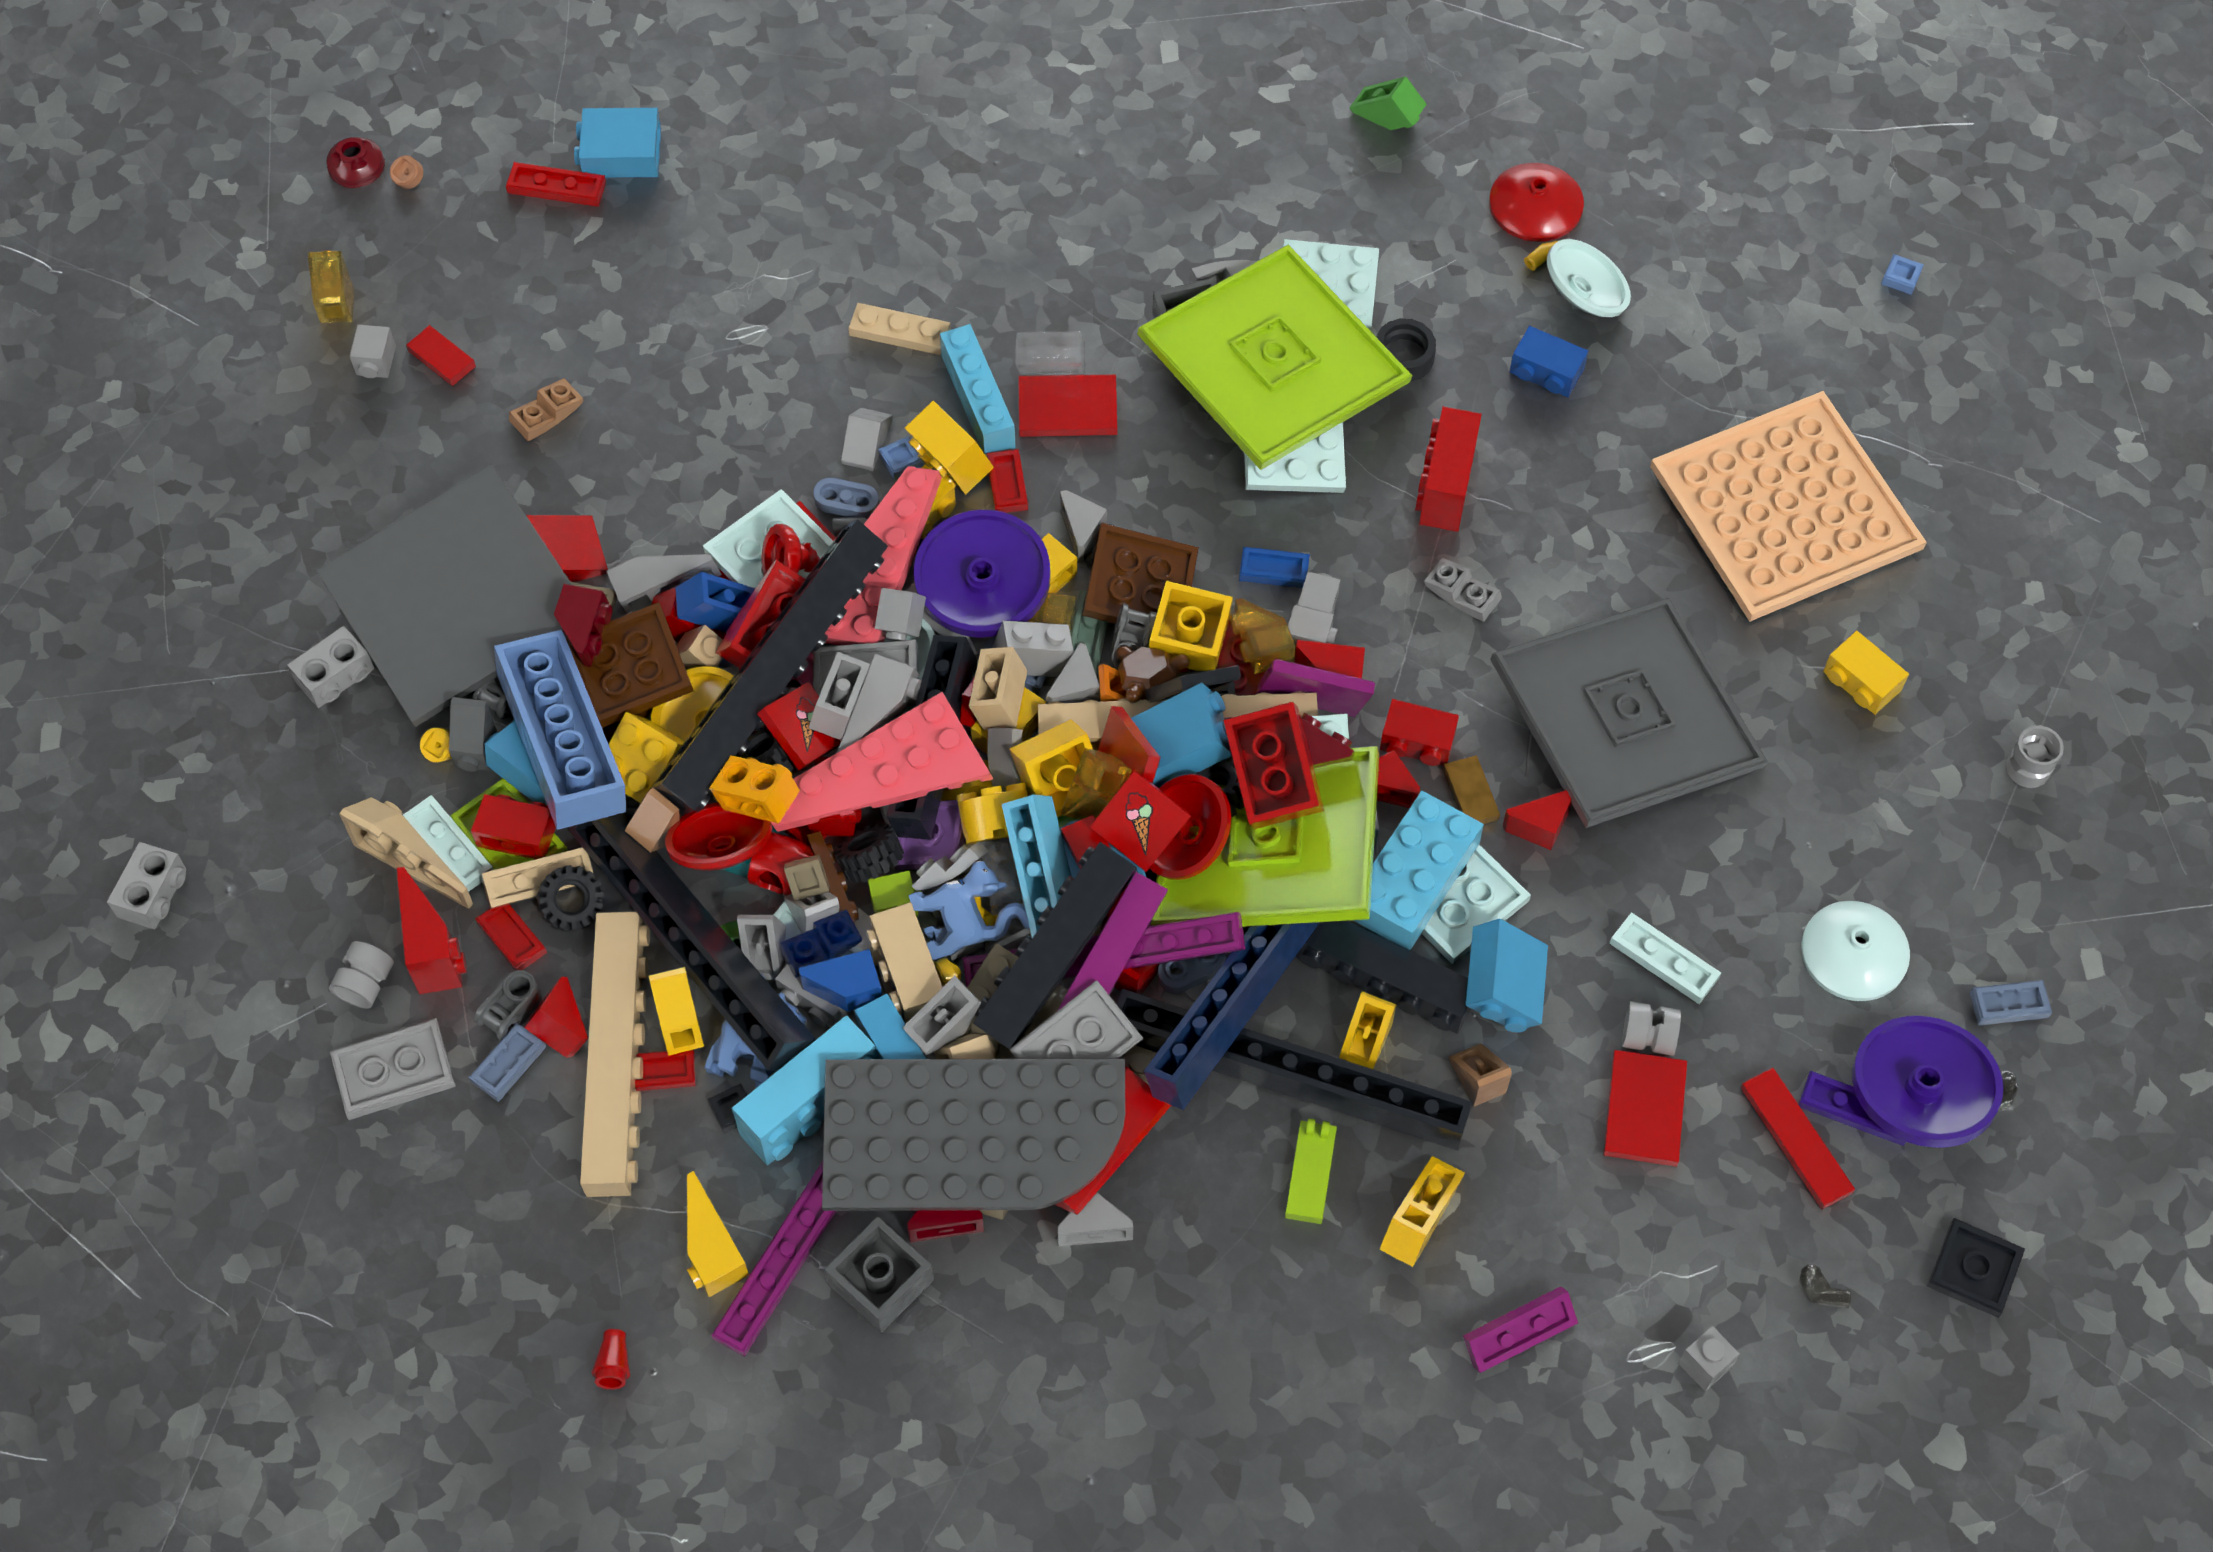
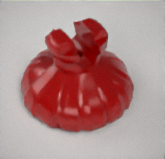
(784, 545)

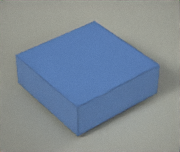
(1902, 274)
(899, 456)

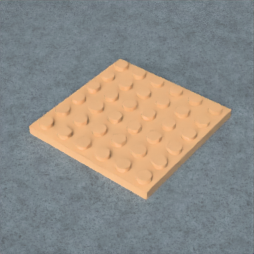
(1787, 505)

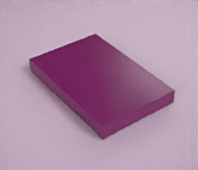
(1334, 691)

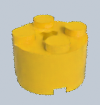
(983, 815)

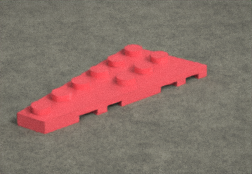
(899, 524)
(891, 765)

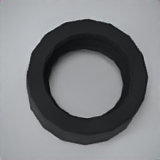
(1414, 331)

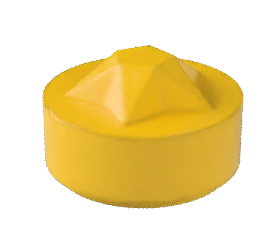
(435, 745)
(946, 970)

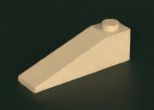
(390, 838)

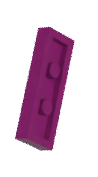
(1520, 1329)

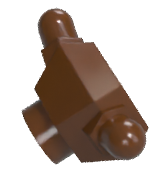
(1147, 669)

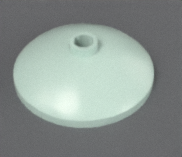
(1588, 278)
(1853, 968)

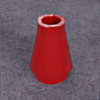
(612, 1363)

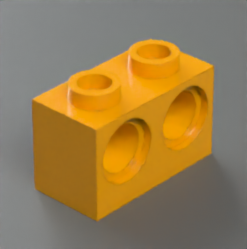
(755, 788)

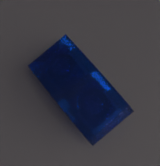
(826, 941)

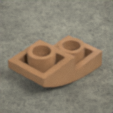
(549, 409)

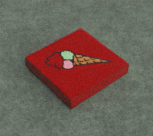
(789, 724)
(1140, 820)

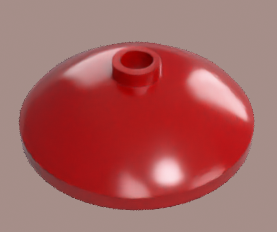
(1536, 202)
(1211, 818)
(715, 838)

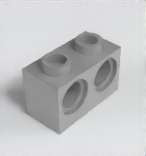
(327, 661)
(139, 883)

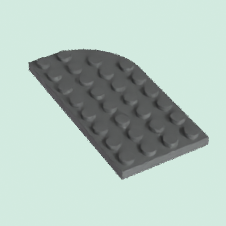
(967, 1132)

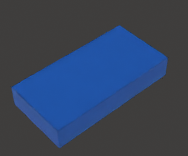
(1274, 567)

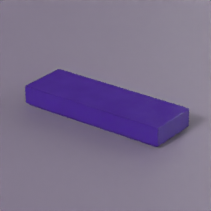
(1839, 1103)

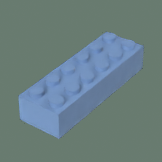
(560, 729)

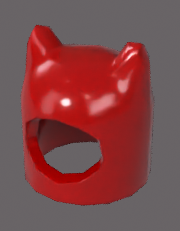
(768, 864)

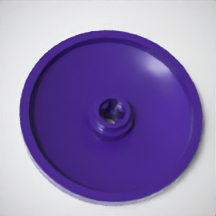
(982, 572)
(1927, 1081)

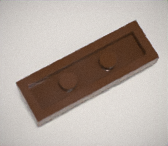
(836, 879)

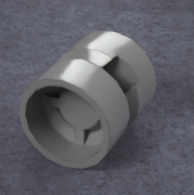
(2034, 756)
(359, 978)
(1651, 1028)

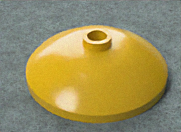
(685, 712)

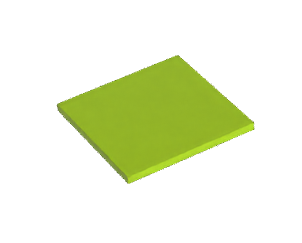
(1274, 356)
(1295, 868)

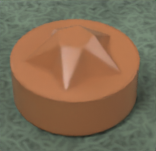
(406, 172)

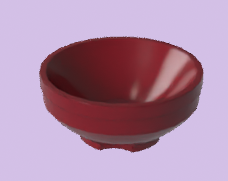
(355, 170)

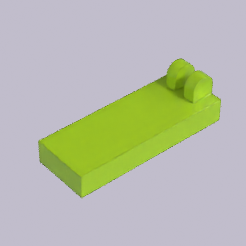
(1311, 1171)

